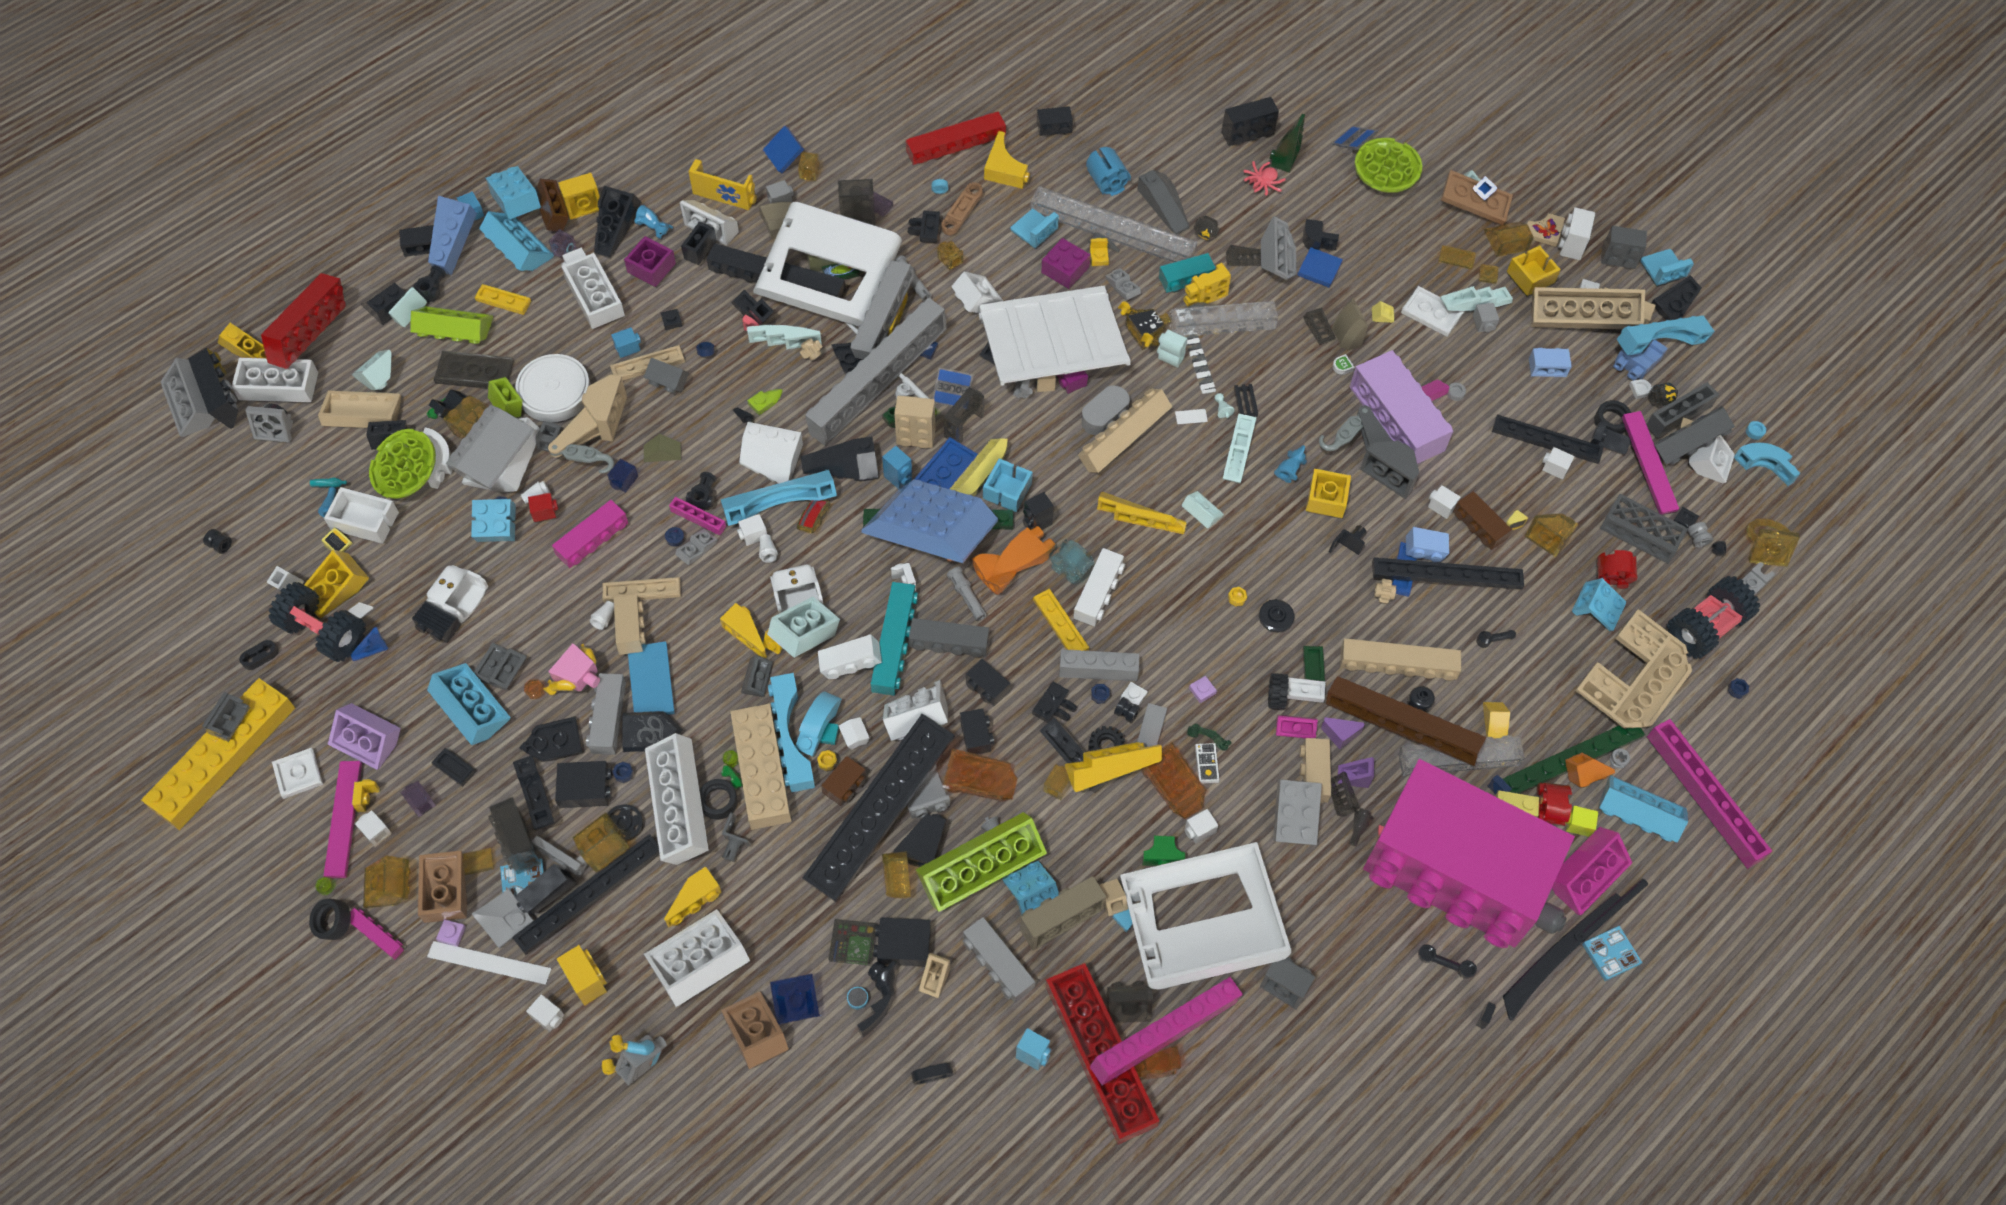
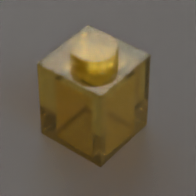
(809, 166)
(1057, 782)

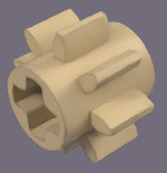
(811, 349)
(1385, 591)

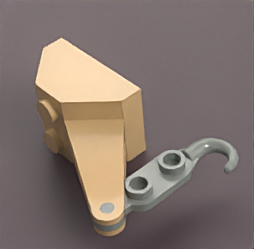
(600, 416)

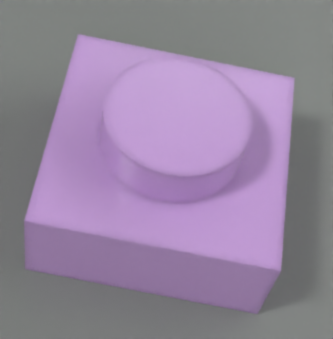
(1202, 689)
(450, 933)

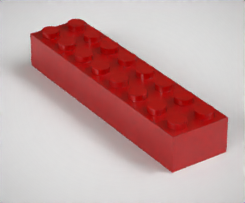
(1091, 1034)

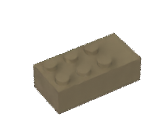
(1062, 913)

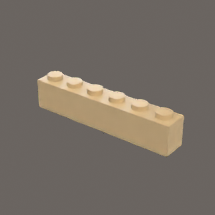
(1124, 430)
(1400, 659)

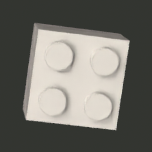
(1576, 233)

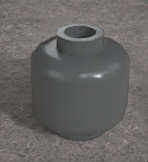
(1551, 919)

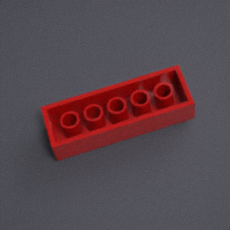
(303, 320)

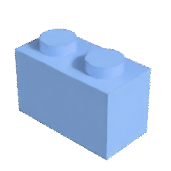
(1550, 362)
(1427, 544)

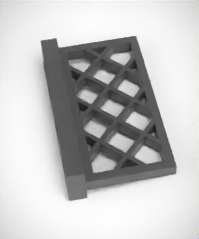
(1639, 535)

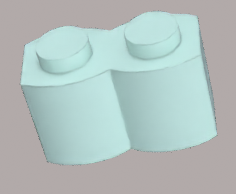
(1172, 348)

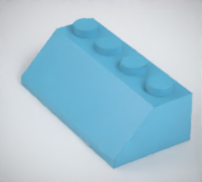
(515, 241)
(467, 703)
(1643, 809)

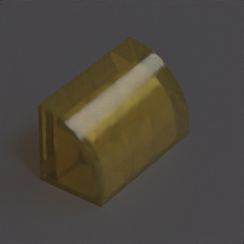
(896, 875)

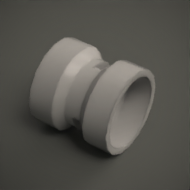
(1700, 535)

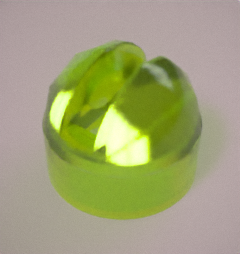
(733, 761)
(327, 886)

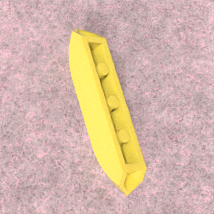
(981, 467)

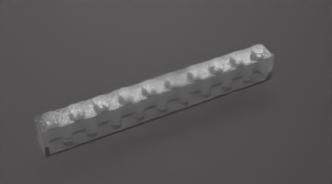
(1113, 226)

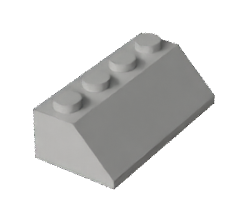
(185, 398)

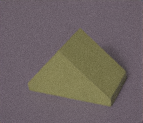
(662, 449)

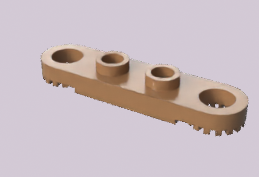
(961, 208)

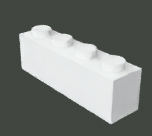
(1098, 587)

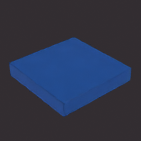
(783, 149)
(1320, 267)

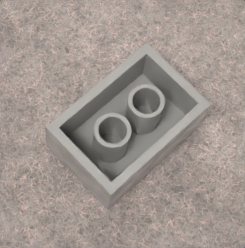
(1297, 812)

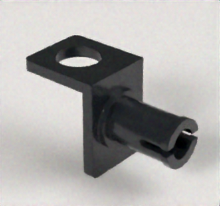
(1350, 540)

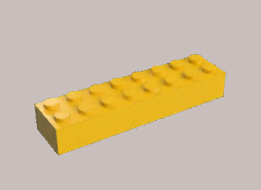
(214, 760)

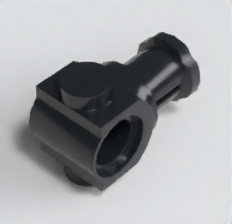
(429, 285)
(702, 491)

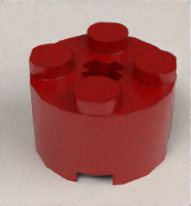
(1617, 568)
(1554, 803)

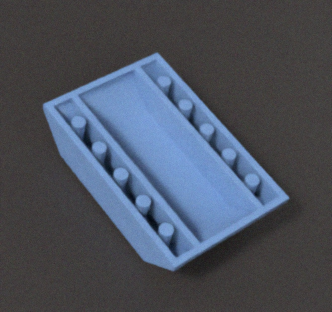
(933, 520)

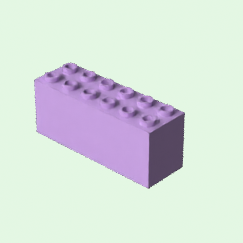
(1401, 405)

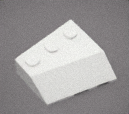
(771, 451)
(903, 712)

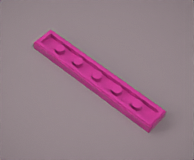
(1650, 463)
(342, 821)

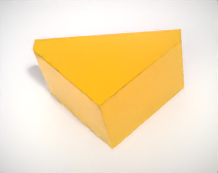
(1496, 719)

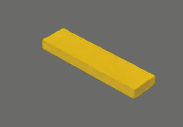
(1060, 621)

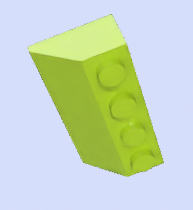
(450, 323)

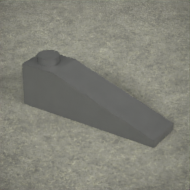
(1164, 199)

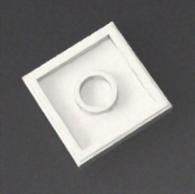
(297, 773)

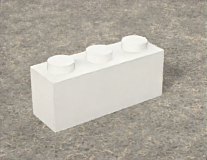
(849, 657)

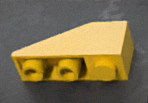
(240, 343)
(696, 892)

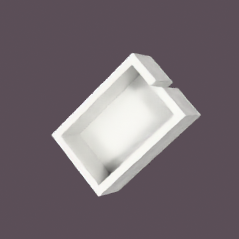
(361, 515)

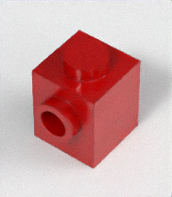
(542, 507)

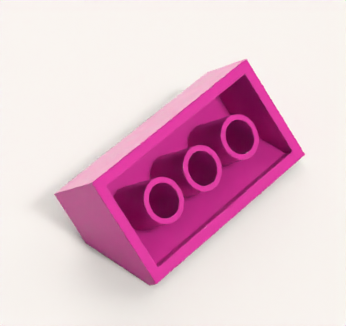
(1591, 870)

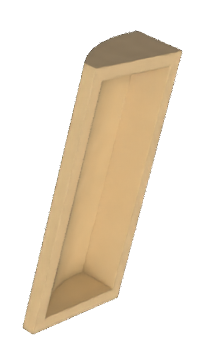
(358, 408)

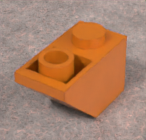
(1586, 770)

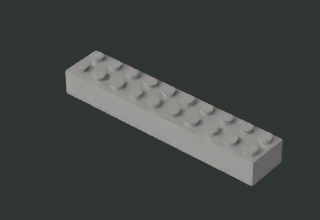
(876, 371)

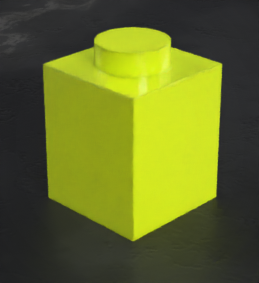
(1582, 821)

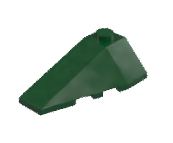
(1288, 147)

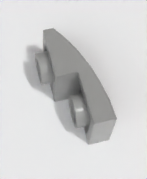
(1121, 283)
(697, 547)

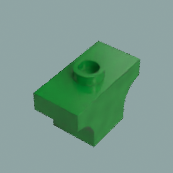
(1162, 852)

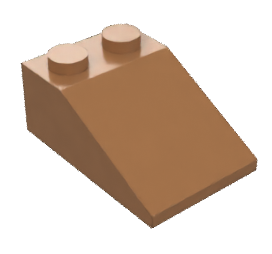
(442, 887)
(755, 1030)

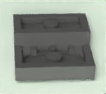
(499, 666)

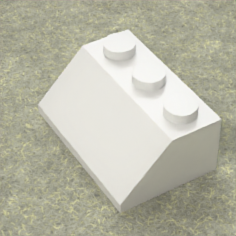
(724, 226)

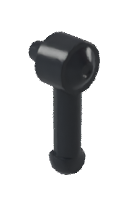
(1485, 638)

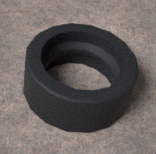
(1612, 406)
(724, 812)
(319, 914)

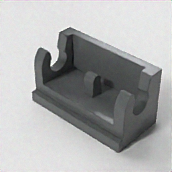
(226, 717)

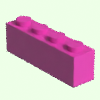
(590, 534)

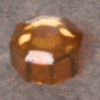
(534, 689)

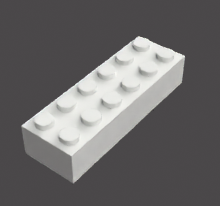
(676, 799)

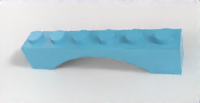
(1690, 330)
(810, 487)
(799, 769)

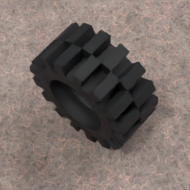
(1278, 691)
(1098, 735)

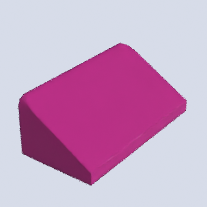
(1435, 389)
(1296, 726)

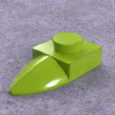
(763, 401)

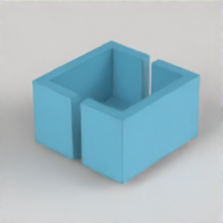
(1006, 489)
(492, 521)

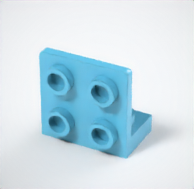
(1035, 227)
(1666, 267)
(1601, 601)
(1031, 886)

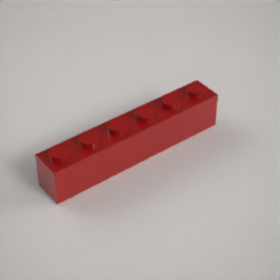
(954, 138)

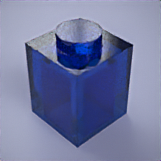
(622, 475)

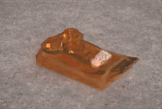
(979, 776)
(1176, 783)

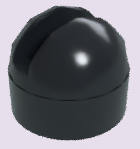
(1719, 548)

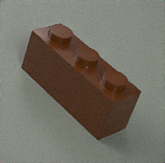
(552, 205)
(1482, 520)

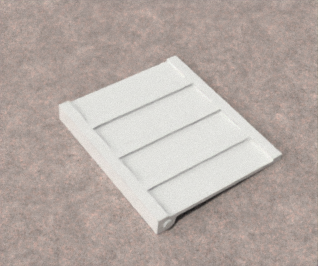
(1053, 334)

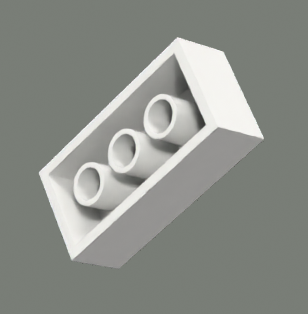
(593, 290)
(266, 382)

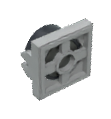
(270, 423)

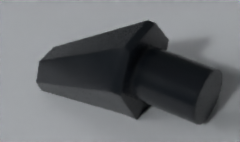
(743, 415)

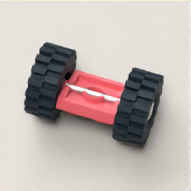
(1727, 606)
(295, 610)

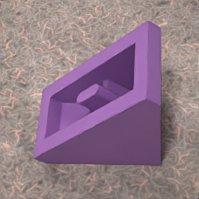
(1341, 731)
(1359, 772)

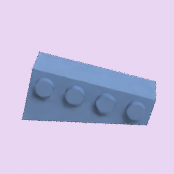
(450, 232)

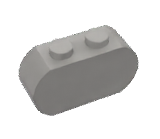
(1104, 409)

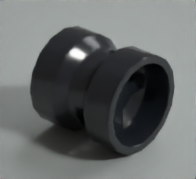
(216, 540)
(1126, 709)

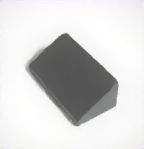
(757, 676)

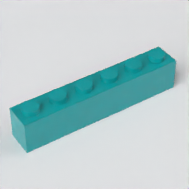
(893, 638)

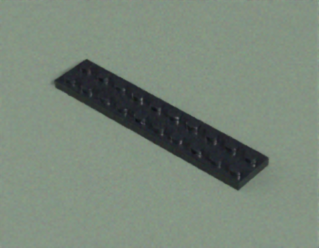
(878, 808)

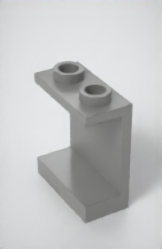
(929, 797)

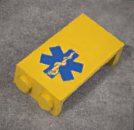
(722, 189)

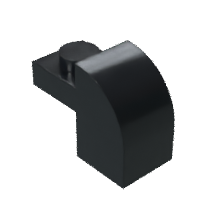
(1315, 238)
(748, 306)
(452, 400)

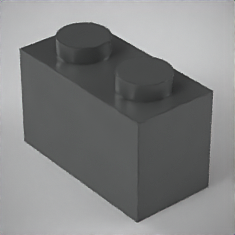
(666, 375)

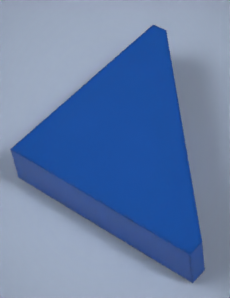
(370, 645)

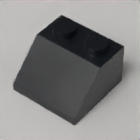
(383, 301)

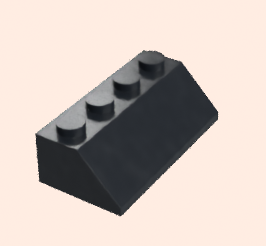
(214, 386)

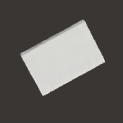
(1431, 311)

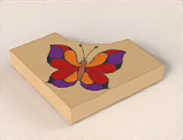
(1547, 230)

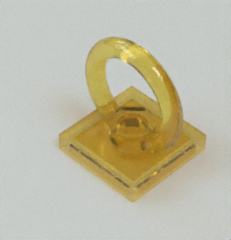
(1771, 546)

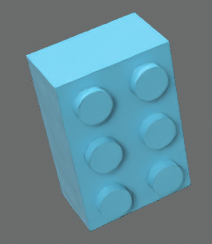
(513, 192)

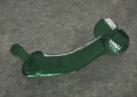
(1221, 743)

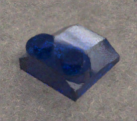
(794, 999)

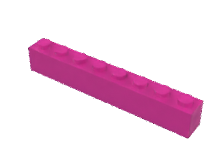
(1709, 794)
(1165, 1031)

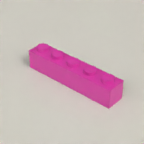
(697, 516)
(376, 933)

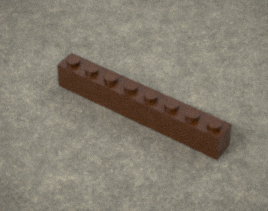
(1406, 720)

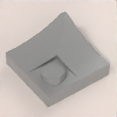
(502, 918)

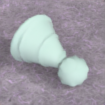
(1224, 409)

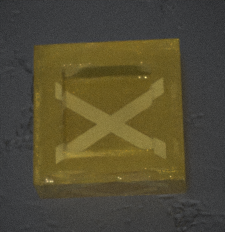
(1488, 274)

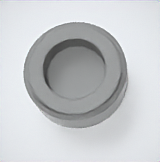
(1456, 391)

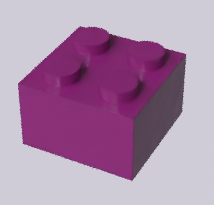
(650, 261)
(1065, 263)

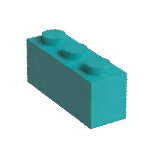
(1180, 273)

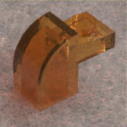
(1160, 1064)

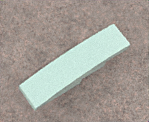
(1470, 297)
(782, 334)
(1239, 448)

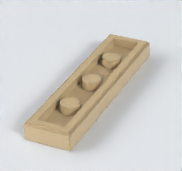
(638, 366)
(643, 588)

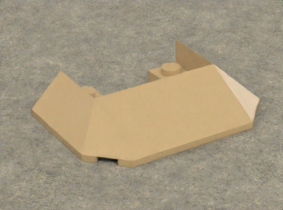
(1654, 683)

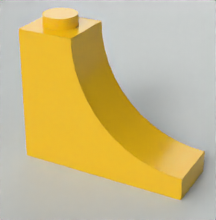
(1003, 167)

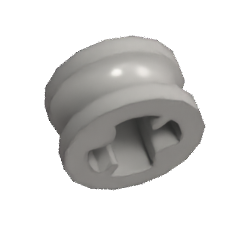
(1623, 754)

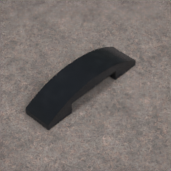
(534, 792)

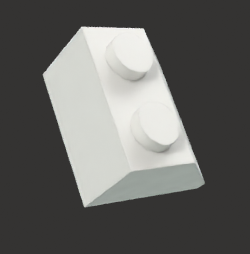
(974, 291)
(1713, 460)

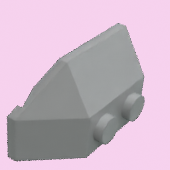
(1278, 249)

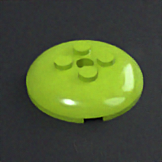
(1388, 165)
(402, 464)

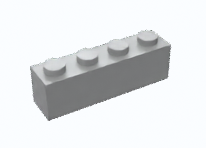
(1099, 665)
(606, 714)
(998, 960)

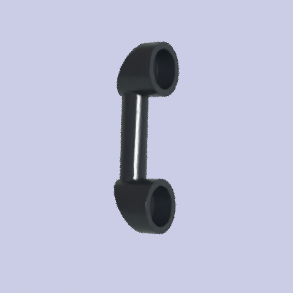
(1465, 970)

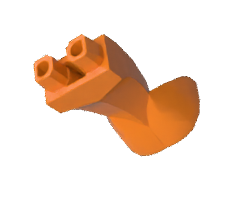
(1021, 553)

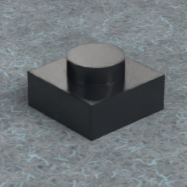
(671, 319)

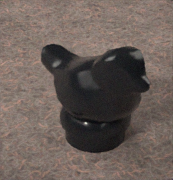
(883, 977)

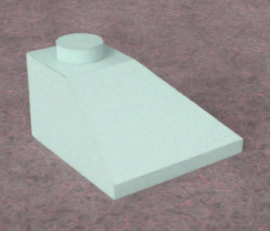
(375, 371)

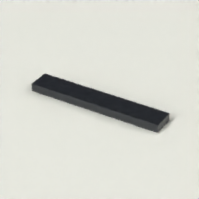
(1547, 438)

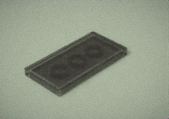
(471, 369)

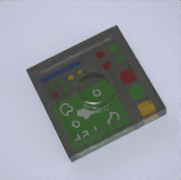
(852, 942)

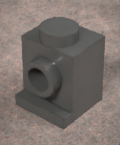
(547, 434)

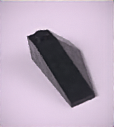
(614, 219)
(845, 460)

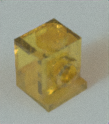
(950, 254)

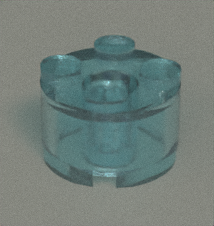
(1071, 561)

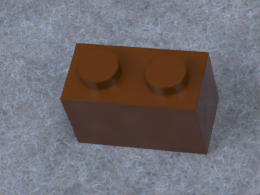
(844, 781)

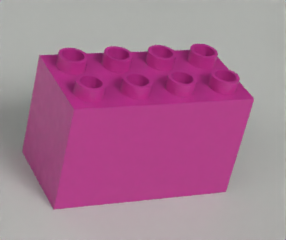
(1468, 855)

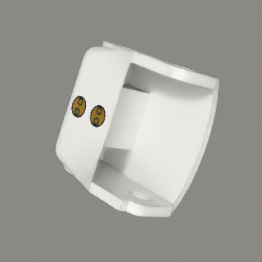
(795, 586)
(457, 592)

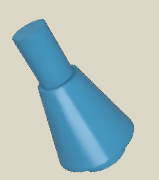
(327, 502)

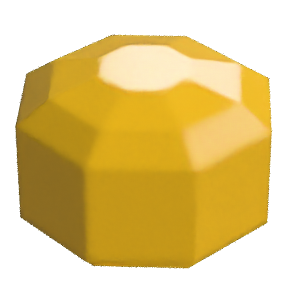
(1237, 596)
(827, 760)

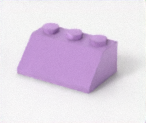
(363, 735)

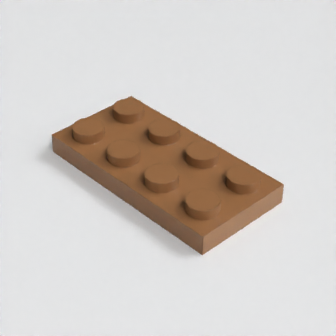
(1460, 193)

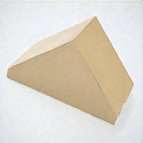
(934, 975)

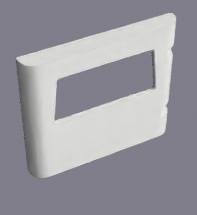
(835, 240)
(1213, 944)

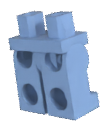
(1641, 363)

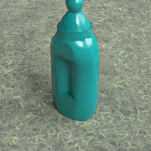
(327, 482)

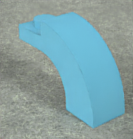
(1770, 457)
(815, 722)

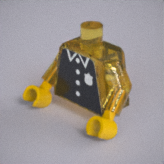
(1144, 324)

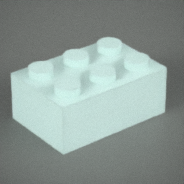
(803, 626)

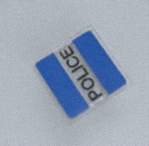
(1354, 138)
(950, 386)

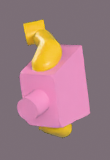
(573, 671)

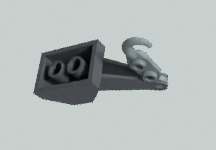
(1385, 459)

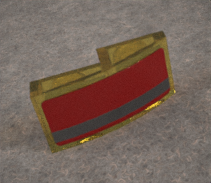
(812, 515)

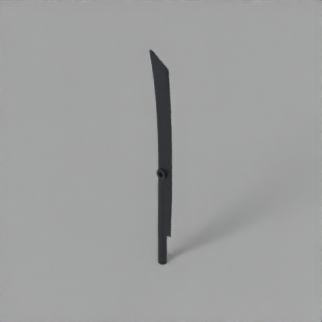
(1530, 981)

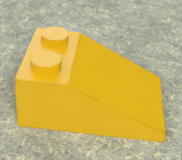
(336, 581)

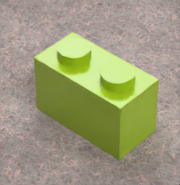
(504, 396)

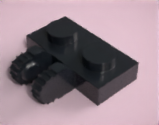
(929, 226)
(1050, 703)

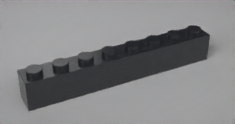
(749, 267)

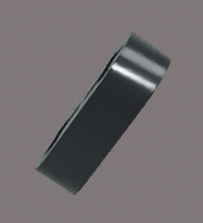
(258, 655)
(932, 1073)

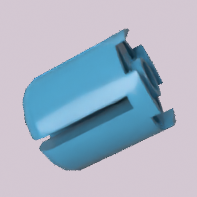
(1108, 170)

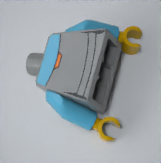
(636, 1057)

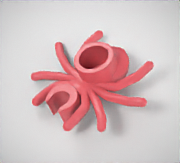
(1263, 177)

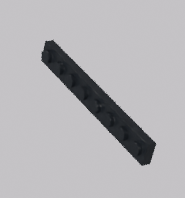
(1447, 573)
(586, 894)

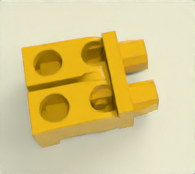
(1208, 286)

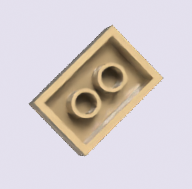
(915, 421)

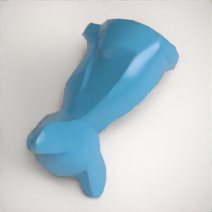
(649, 218)
(1288, 468)

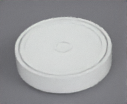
(552, 387)

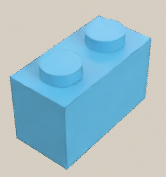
(1033, 1049)

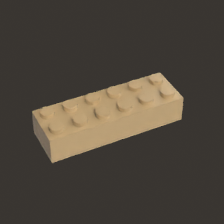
(1587, 308)
(760, 767)

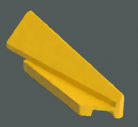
(1138, 514)
(1111, 763)

